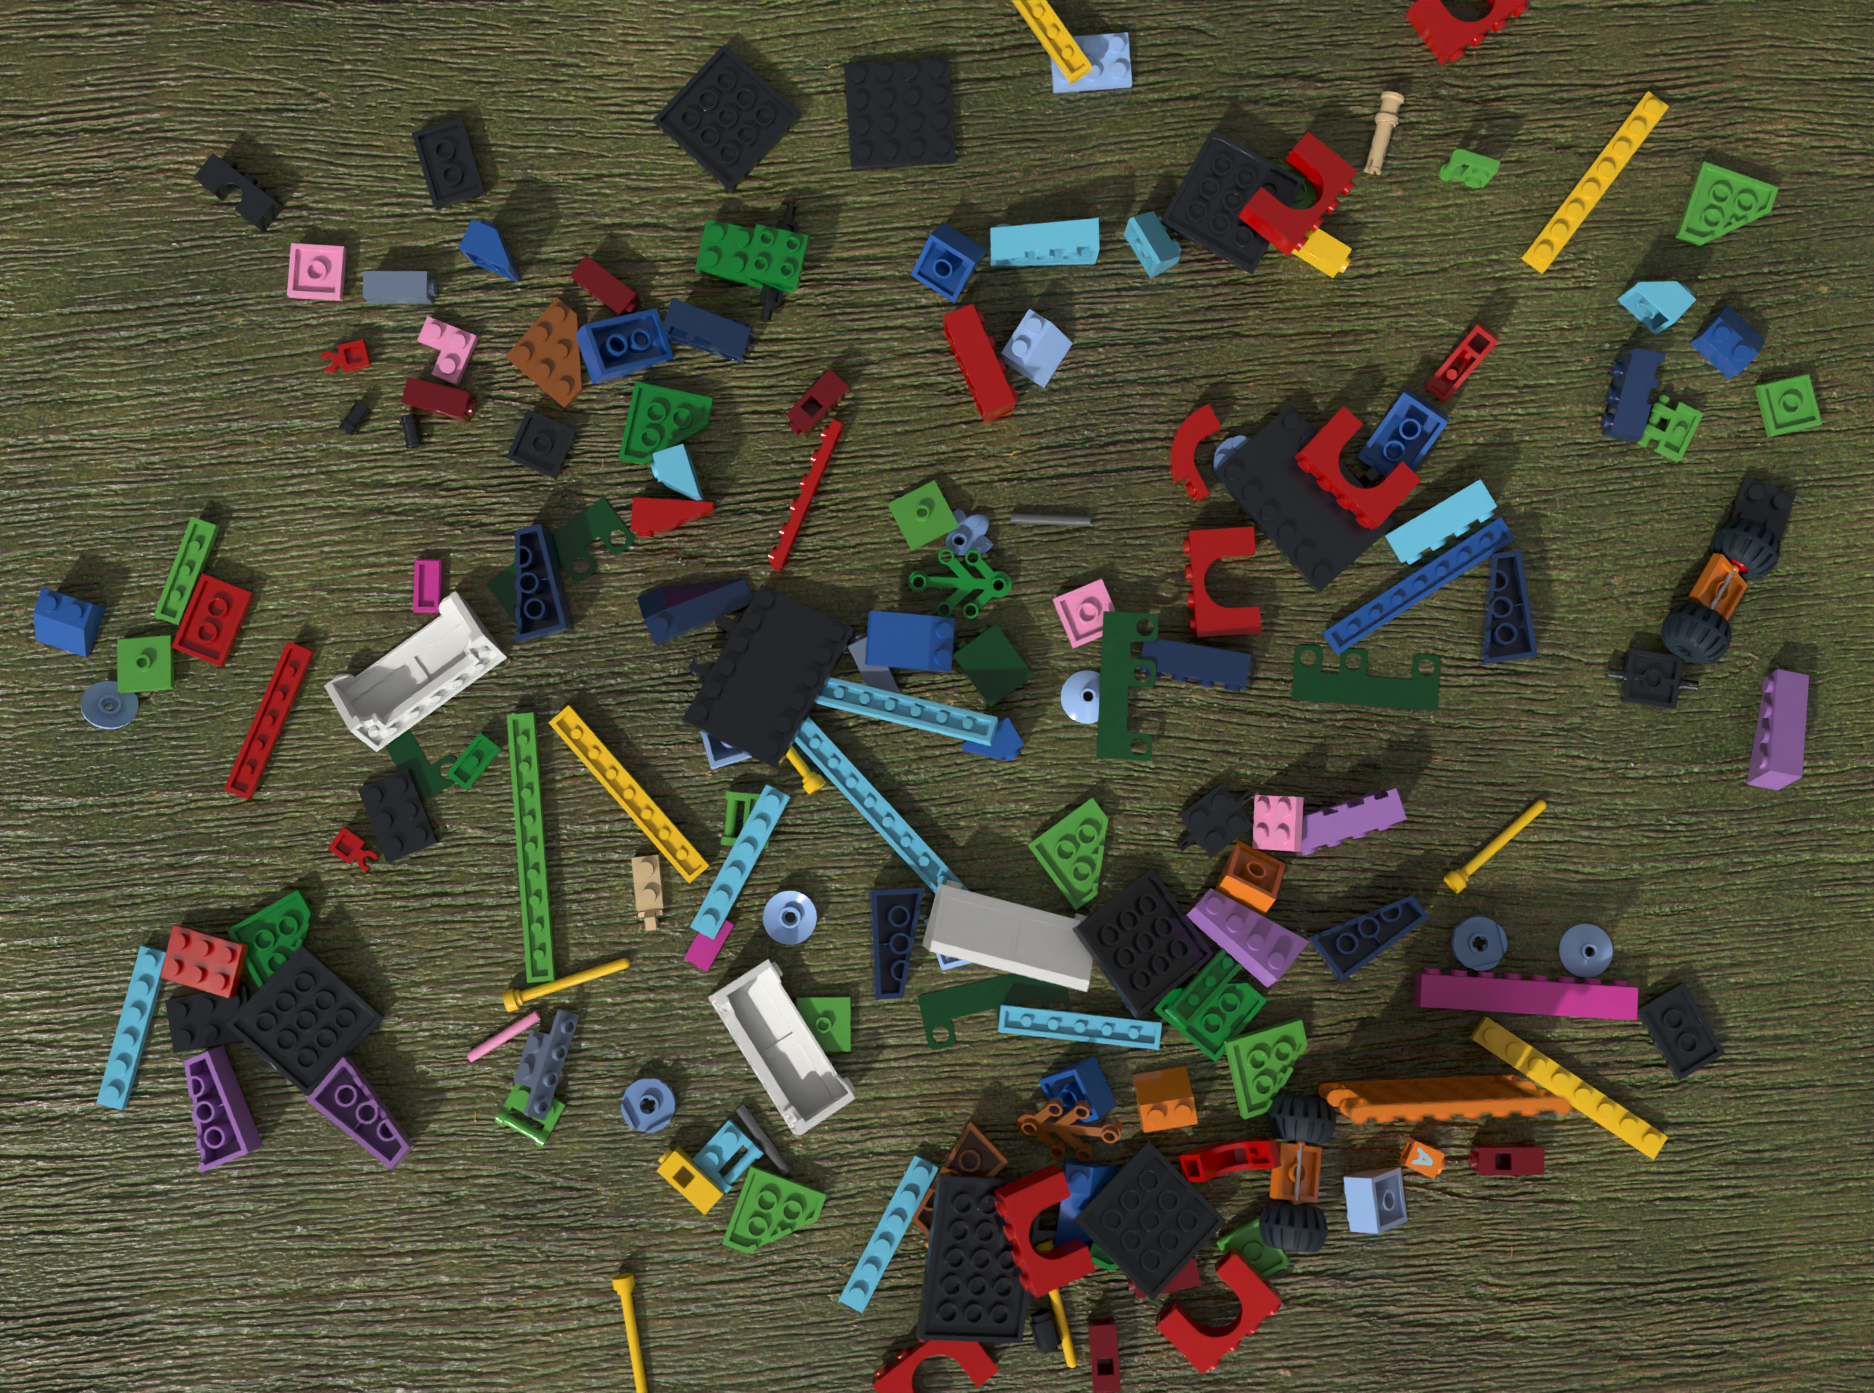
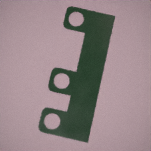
(569, 545)
(1115, 679)
(1359, 689)
(408, 755)
(942, 1006)

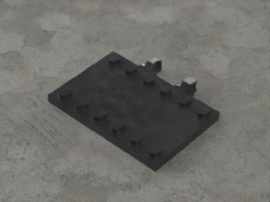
(1291, 506)
(767, 675)
(969, 1269)

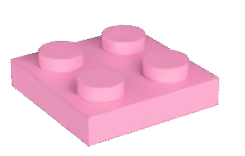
(316, 272)
(1083, 612)
(1277, 823)

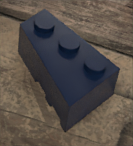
(1630, 394)

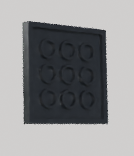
(899, 113)
(727, 118)
(1216, 193)
(1143, 942)
(305, 1020)
(1149, 1220)

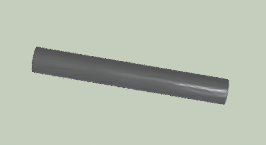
(1051, 519)
(763, 1139)

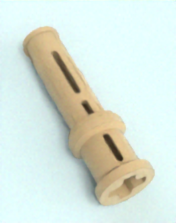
(1385, 121)

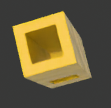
(1325, 253)
(689, 1179)

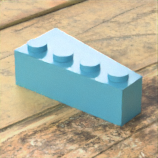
(1045, 243)
(1441, 521)

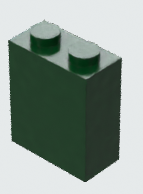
(992, 664)

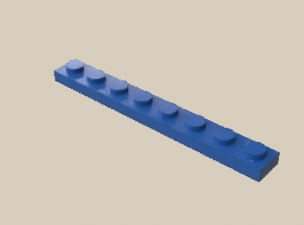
(1418, 586)

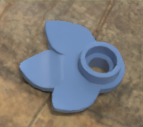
(972, 533)

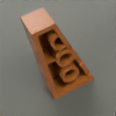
(971, 1155)

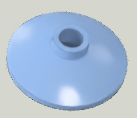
(105, 695)
(1072, 696)
(775, 917)
(1573, 947)

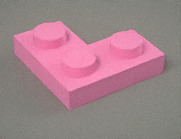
(455, 349)

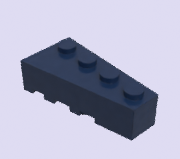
(539, 585)
(1507, 612)
(892, 934)
(1362, 939)

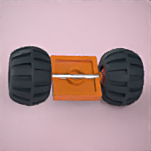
(1738, 552)
(1297, 1179)

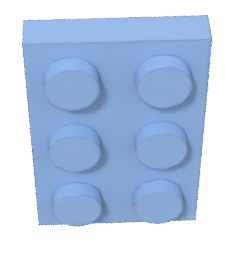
(1110, 63)

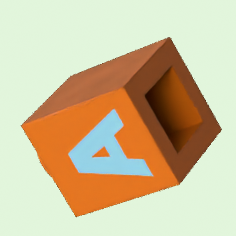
(1422, 1158)

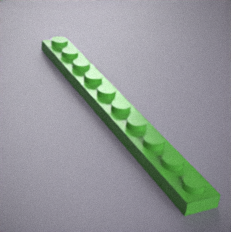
(531, 847)

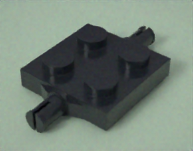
(1651, 679)
(1215, 820)

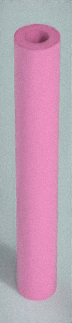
(503, 1036)

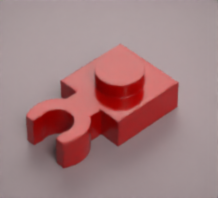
(351, 357)
(350, 846)

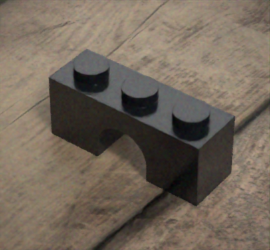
(221, 179)

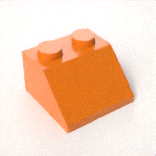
(1251, 878)
(1164, 1099)

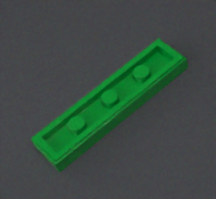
(1203, 988)

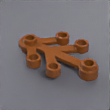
(1035, 1124)

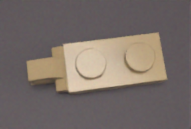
(648, 889)

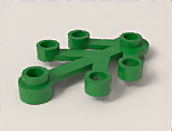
(964, 582)

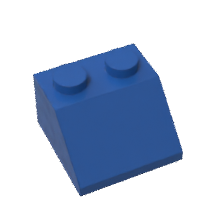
(488, 249)
(948, 262)
(1728, 342)
(66, 621)
(1004, 744)
(1080, 1082)

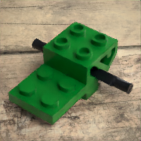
(759, 257)

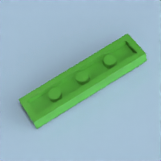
(186, 570)

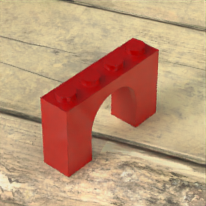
(1449, 36)
(1286, 226)
(1321, 458)
(1209, 618)
(1019, 1205)
(1206, 1345)
(972, 1357)

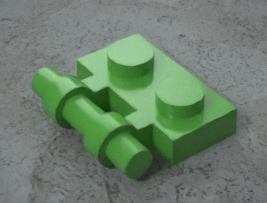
(1677, 432)

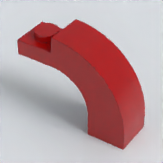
(1181, 454)
(1229, 1156)

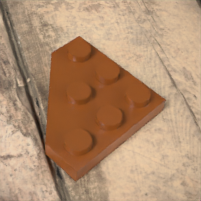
(552, 353)

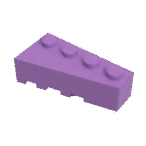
(1350, 819)
(1247, 936)
(219, 1110)
(359, 1111)

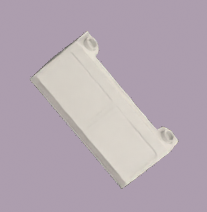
(416, 675)
(1007, 936)
(781, 1048)

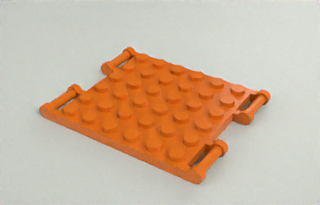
(1440, 1097)

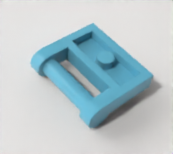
(721, 1149)

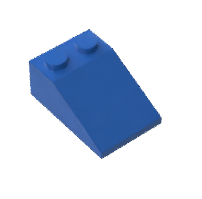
(623, 345)
(1404, 433)
(910, 641)

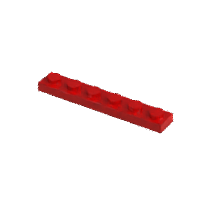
(809, 484)
(269, 720)

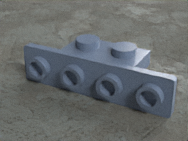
(544, 1061)

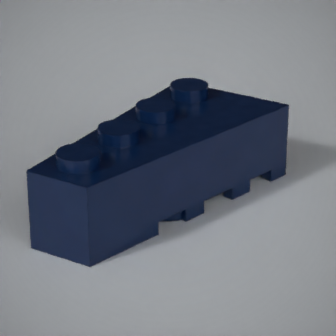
(1199, 664)

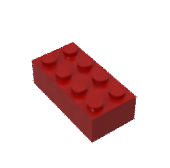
(979, 364)

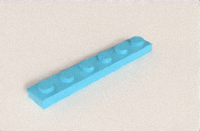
(740, 861)
(1079, 1026)
(132, 1028)
(888, 1233)

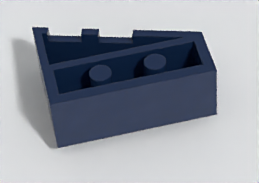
(707, 331)

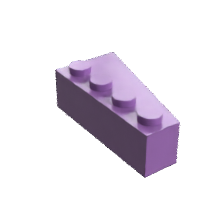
(1780, 731)

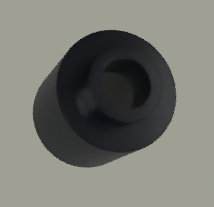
(1045, 1331)

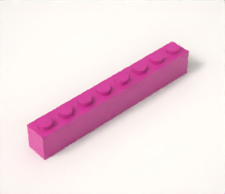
(1526, 995)

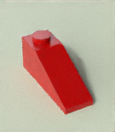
(1462, 361)
(661, 515)

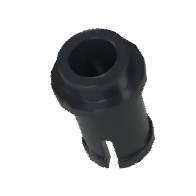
(354, 418)
(411, 431)

